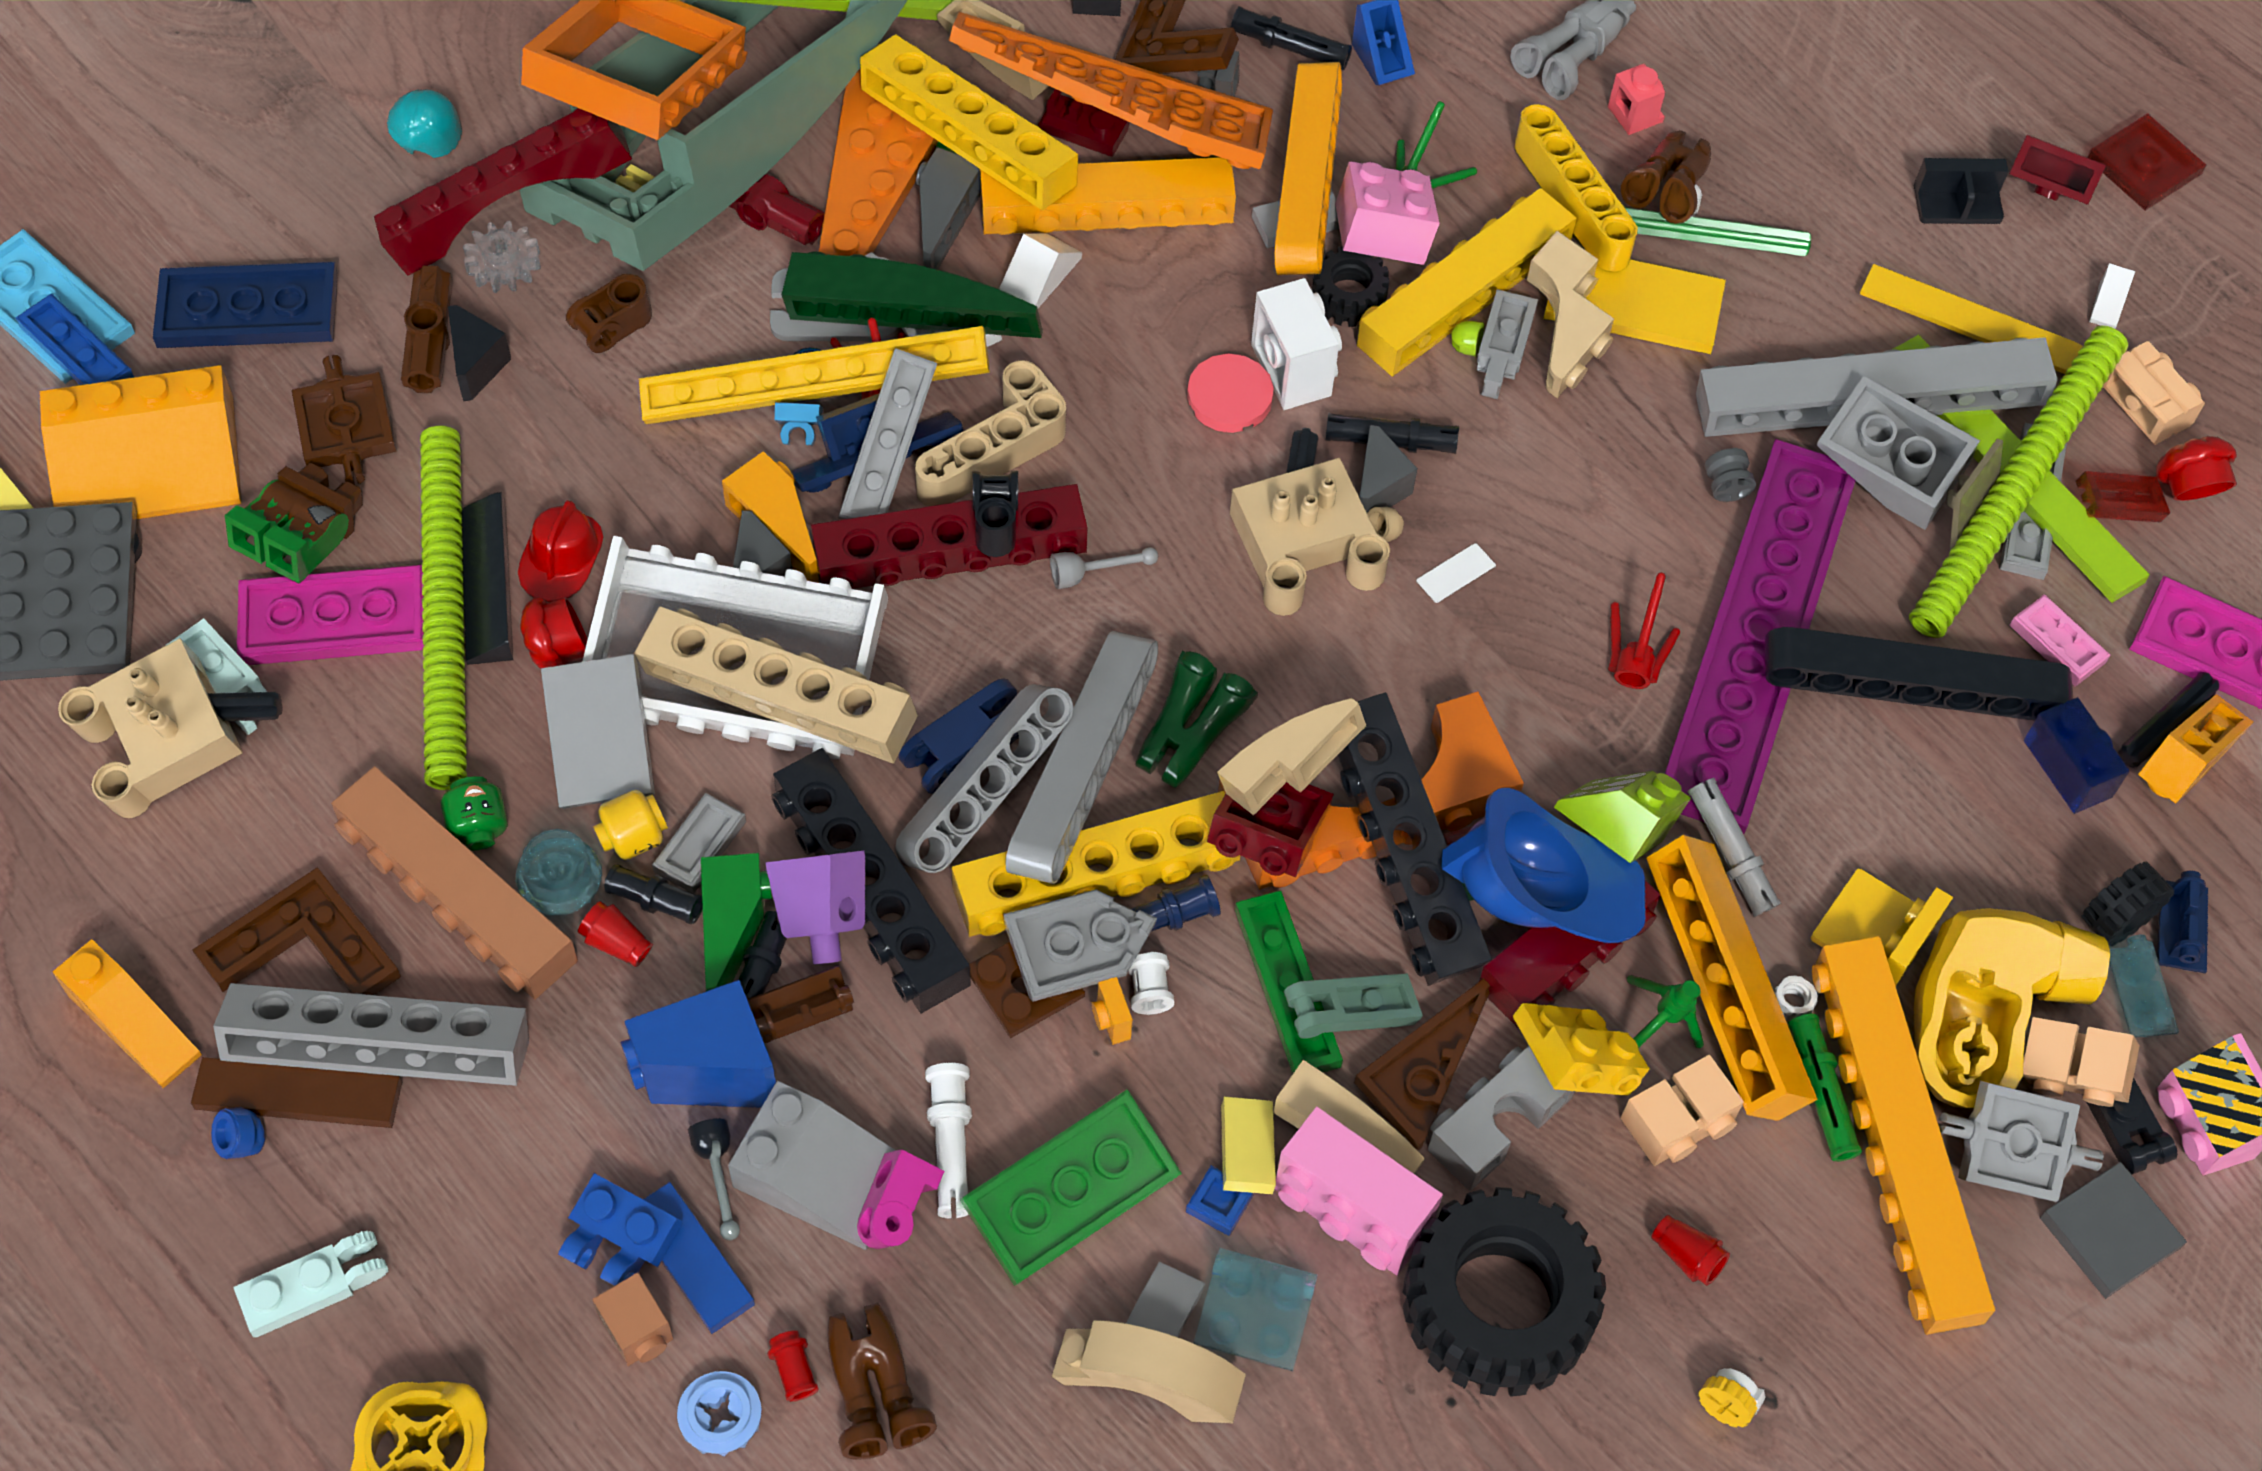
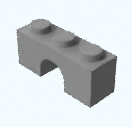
(1469, 1139)

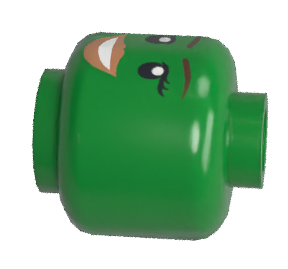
(474, 812)

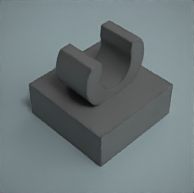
(1222, 80)

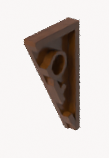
(1416, 1072)

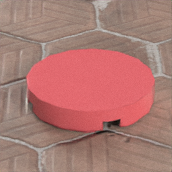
(1230, 392)

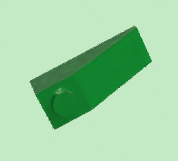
(731, 912)

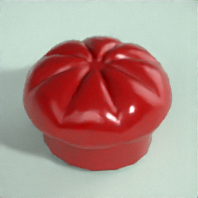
(2198, 468)
(552, 632)

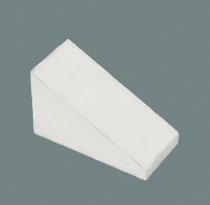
(2111, 296)

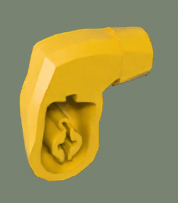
(1981, 990)

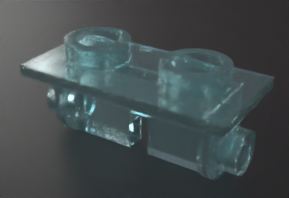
(2142, 989)

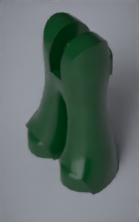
(1190, 683)

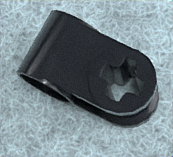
(995, 506)

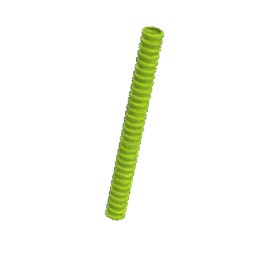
(2018, 482)
(442, 608)

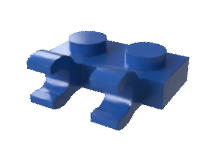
(623, 1219)

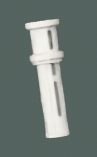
(949, 1117)

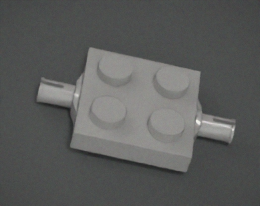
(2019, 1141)

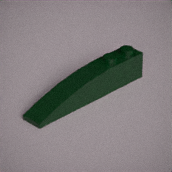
(900, 296)

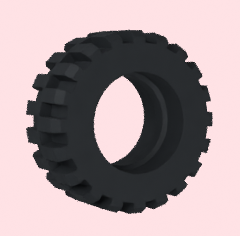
(1523, 1232)

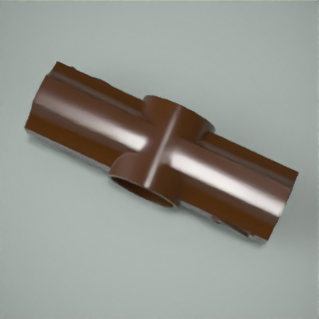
(426, 329)

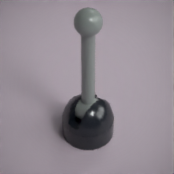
(711, 1141)

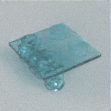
(1255, 1309)

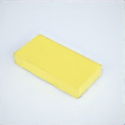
(1248, 1145)

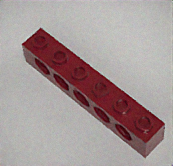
(928, 528)

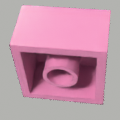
(1386, 212)

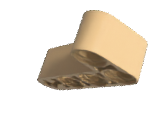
(1031, 416)

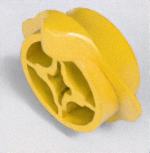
(453, 1409)

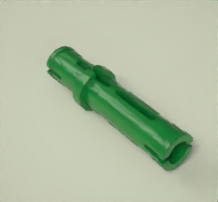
(1808, 1035)

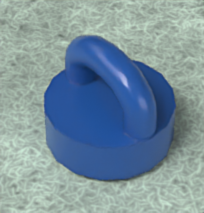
(237, 1133)

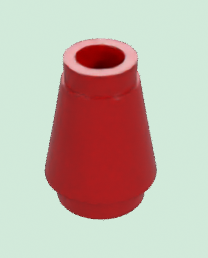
(614, 934)
(1691, 1250)

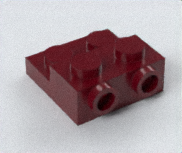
(1277, 834)

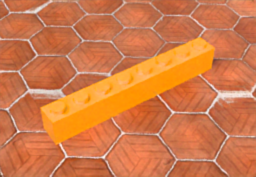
(1902, 1137)

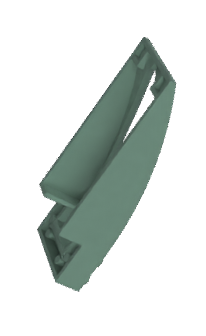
(722, 154)

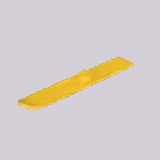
(1960, 314)

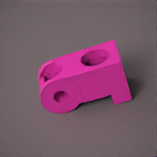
(892, 1198)

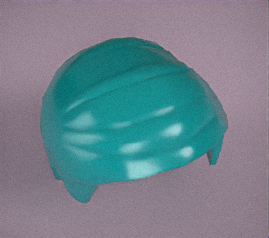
(425, 123)

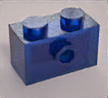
(2076, 755)

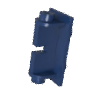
(2185, 925)

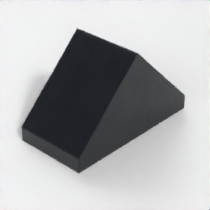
(478, 351)

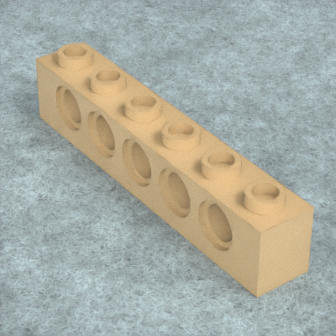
(876, 732)

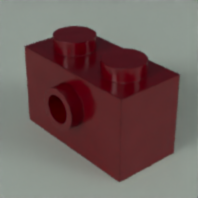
(2057, 170)

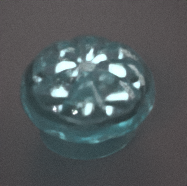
(558, 873)

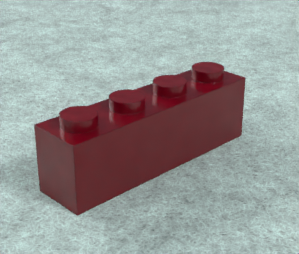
(1549, 961)

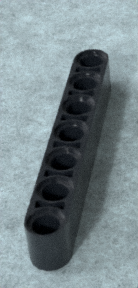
(1914, 673)

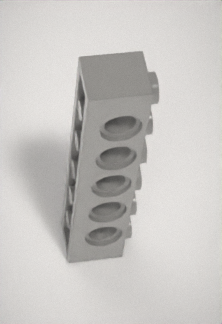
(372, 1034)

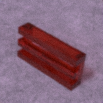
(2125, 503)

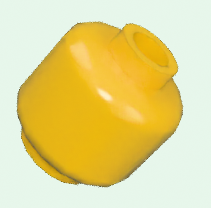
(630, 824)

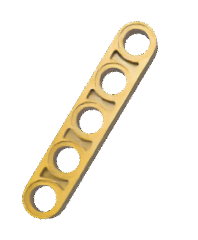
(1575, 183)

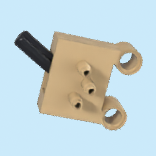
(1304, 524)
(167, 724)

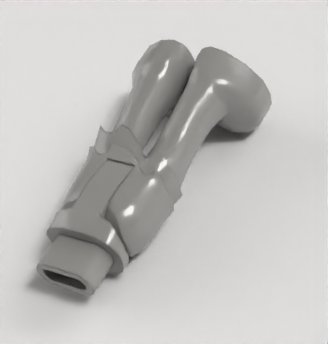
(1590, 25)

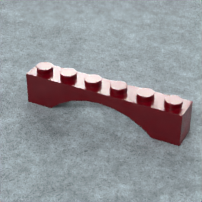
(429, 221)

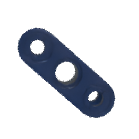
(954, 734)

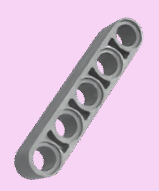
(964, 785)

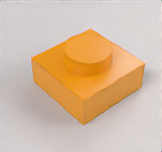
(1112, 1011)

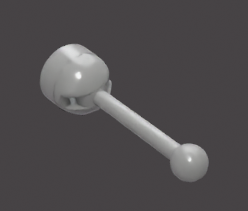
(1069, 568)

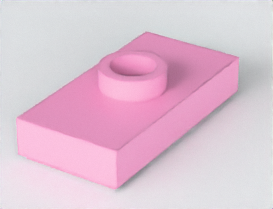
(2059, 638)

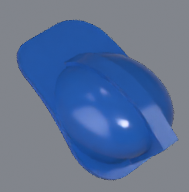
(1546, 873)

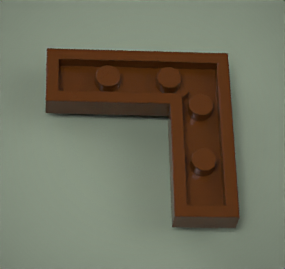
(1157, 48)
(299, 911)

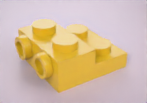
(1580, 1050)

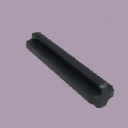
(2167, 719)

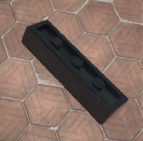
(486, 581)

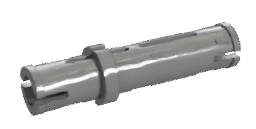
(1734, 847)

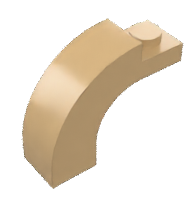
(1154, 1365)

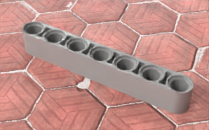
(1082, 758)

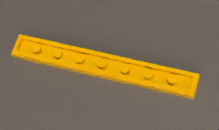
(805, 375)

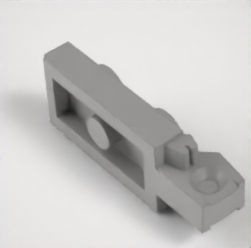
(1504, 339)

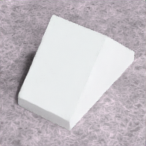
(1038, 267)

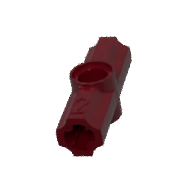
(772, 206)

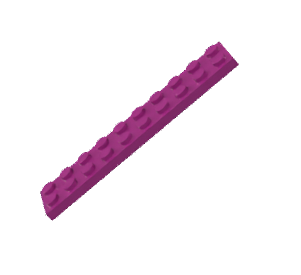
(1771, 586)

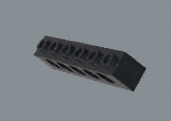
(1413, 814)
(925, 980)

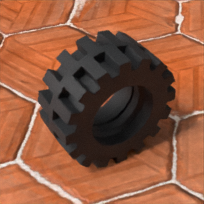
(1354, 267)
(2128, 903)

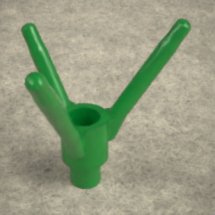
(1420, 148)
(1676, 1005)

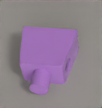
(820, 899)

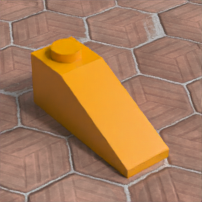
(771, 495)
(2194, 748)
(126, 1013)

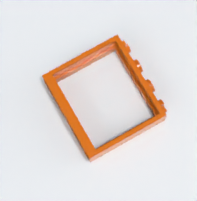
(550, 70)

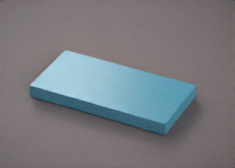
(32, 274)

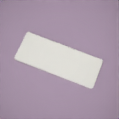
(1455, 573)

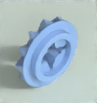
(710, 1392)

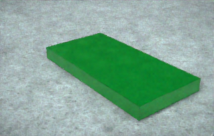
(1070, 1187)

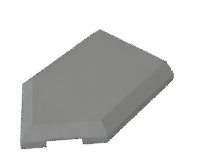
(1075, 942)

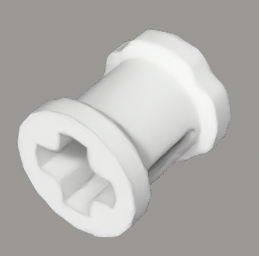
(1150, 984)

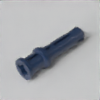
(1182, 905)

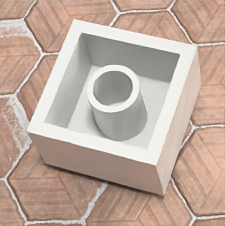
(1295, 343)

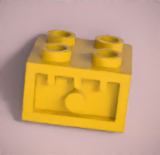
(1874, 909)

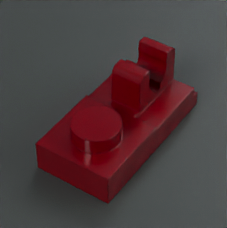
(1083, 124)

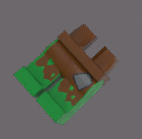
(296, 519)

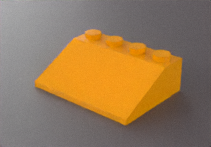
(144, 442)

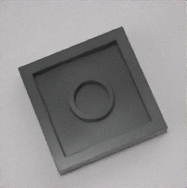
(2113, 1230)

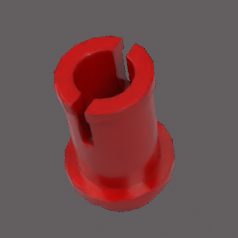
(793, 1365)

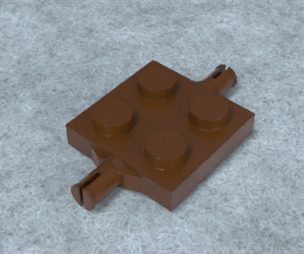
(343, 420)

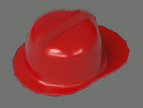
(559, 553)

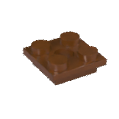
(1013, 1009)

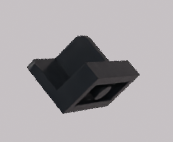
(1960, 190)

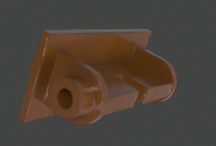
(801, 1004)

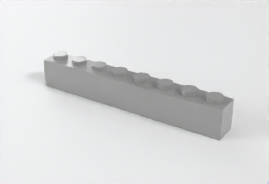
(1934, 378)

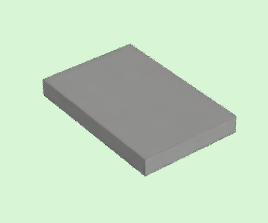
(597, 730)

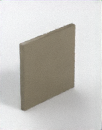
(1973, 490)

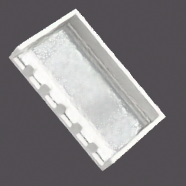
(797, 614)

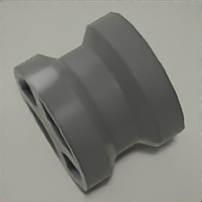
(1730, 475)

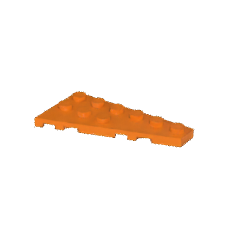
(870, 173)

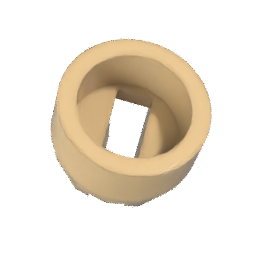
(1386, 519)

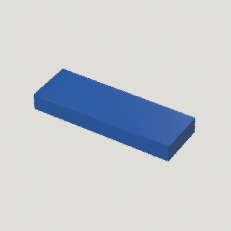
(71, 343)
(700, 1267)

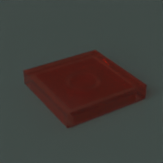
(2147, 161)

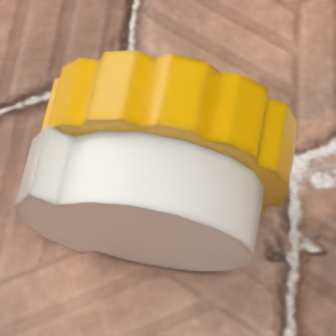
(1731, 1397)

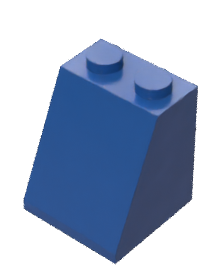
(700, 1052)

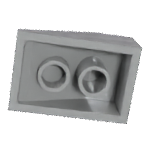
(1897, 451)
(808, 1162)

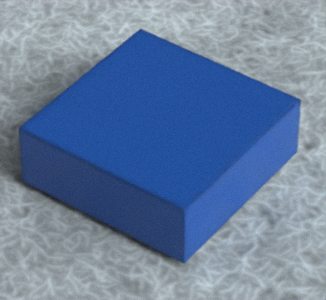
(1216, 1206)

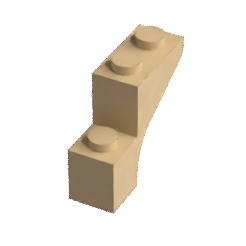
(1581, 328)

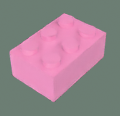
(1355, 1191)

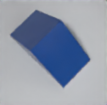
(1382, 41)

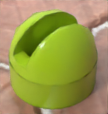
(1468, 337)

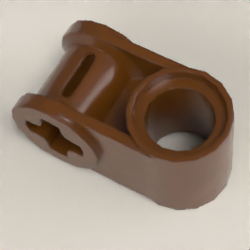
(612, 312)

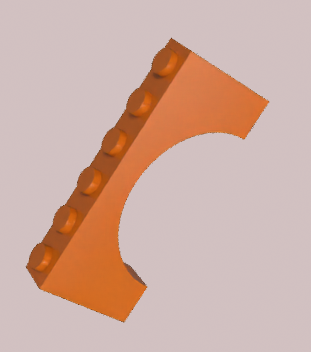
(1465, 772)

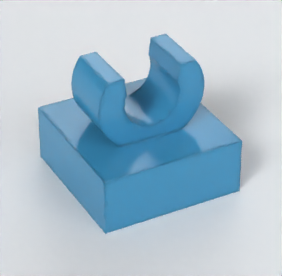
(797, 416)

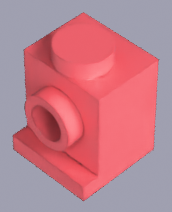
(1643, 92)

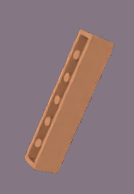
(454, 883)

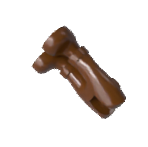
(1678, 195)
(884, 1357)

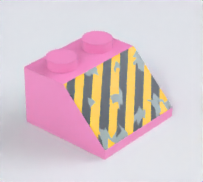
(2217, 1105)

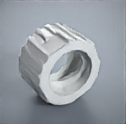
(1800, 987)

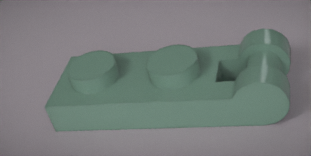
(1353, 1004)

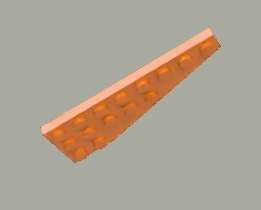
(1166, 106)

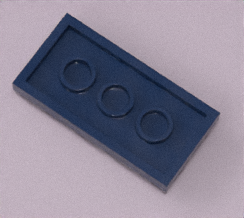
(245, 305)

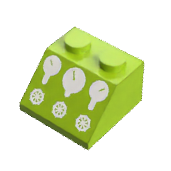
(1627, 810)

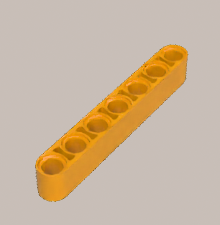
(1308, 169)

